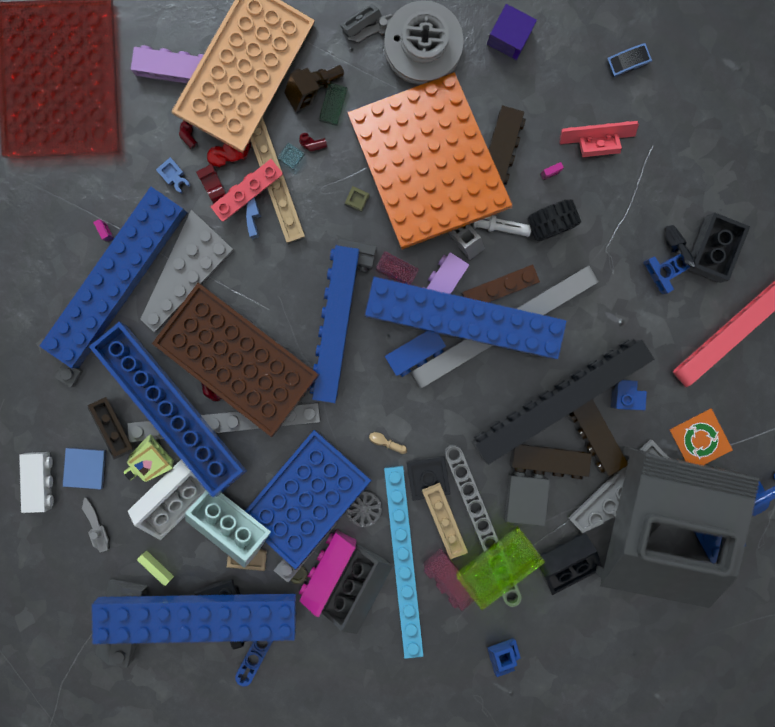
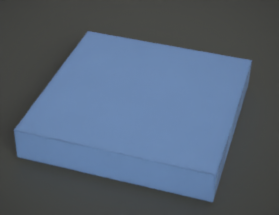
(84, 468)

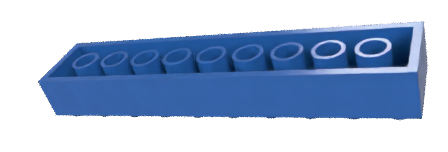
(113, 278)
(465, 318)
(168, 409)
(194, 618)

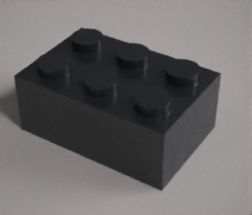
(718, 247)

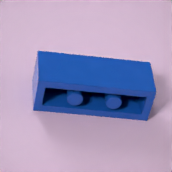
(415, 352)

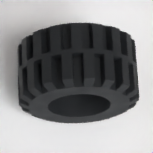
(554, 219)

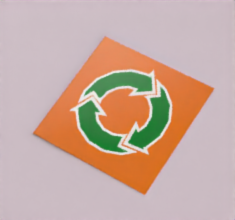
(701, 438)

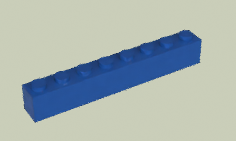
(336, 322)

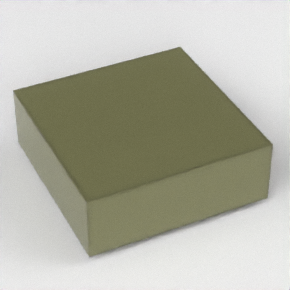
(357, 199)

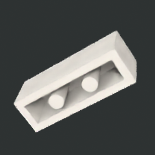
(36, 482)

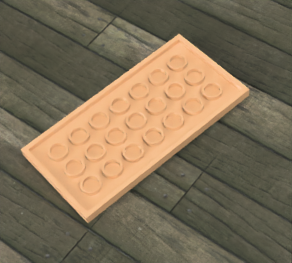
(243, 69)

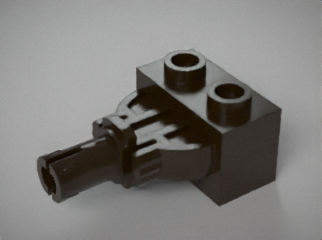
(304, 85)

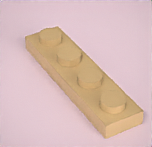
(445, 521)

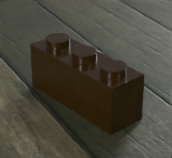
(110, 428)

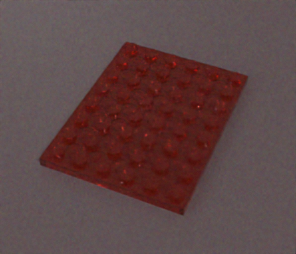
(58, 78)

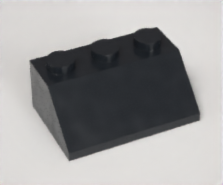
(569, 563)

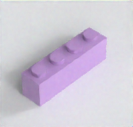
(164, 64)
(448, 275)

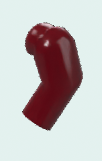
(186, 134)
(310, 144)

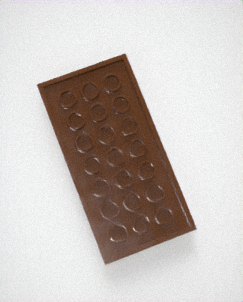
(235, 359)

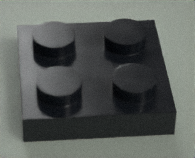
(426, 474)

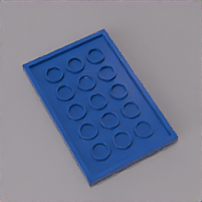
(307, 498)

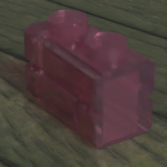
(396, 269)

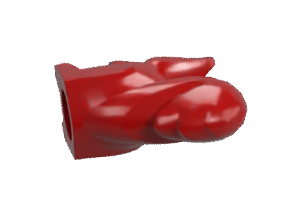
(219, 155)

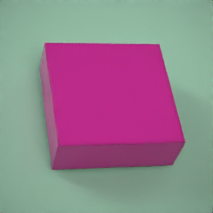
(551, 171)
(103, 230)

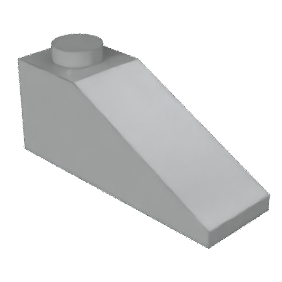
(467, 240)

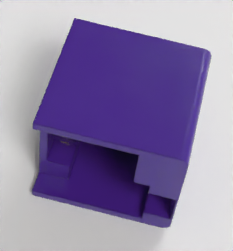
(511, 31)

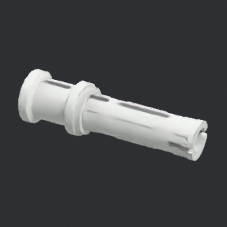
(492, 223)

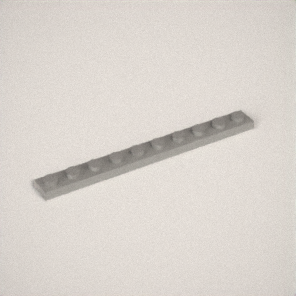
(228, 422)

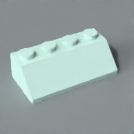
(227, 527)

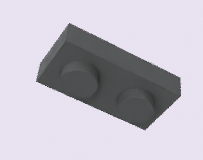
(360, 20)

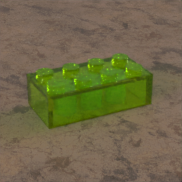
(499, 568)

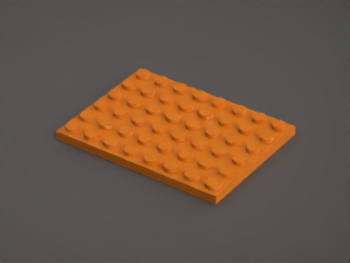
(429, 160)

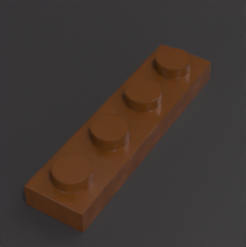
(504, 285)

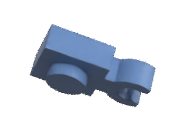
(172, 174)

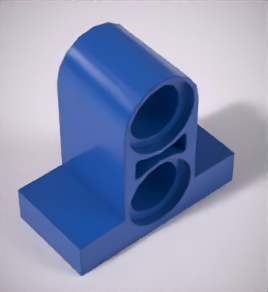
(671, 268)

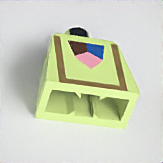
(148, 460)

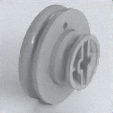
(417, 60)

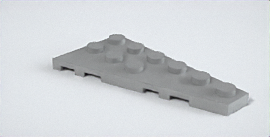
(191, 262)
(605, 501)

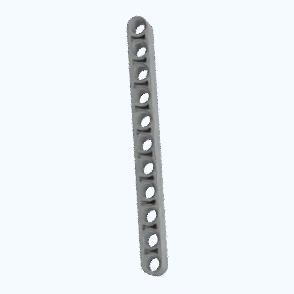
(540, 305)

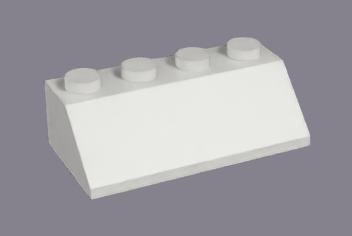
(166, 501)

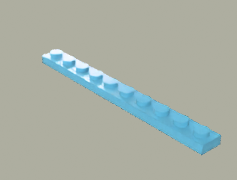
(403, 562)

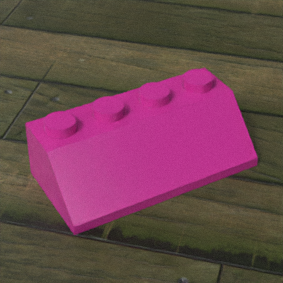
(327, 572)

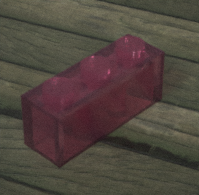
(444, 572)

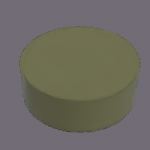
(300, 576)

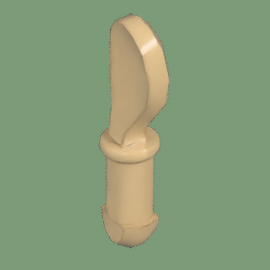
(379, 439)

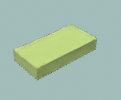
(155, 568)

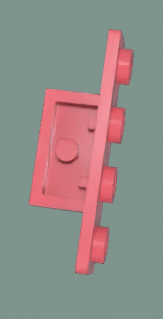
(599, 139)
(245, 191)

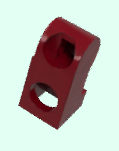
(211, 182)

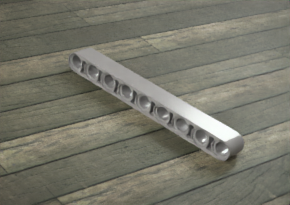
(481, 514)

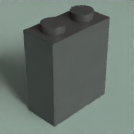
(527, 499)

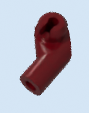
(210, 394)

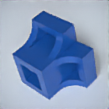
(627, 396)
(504, 657)

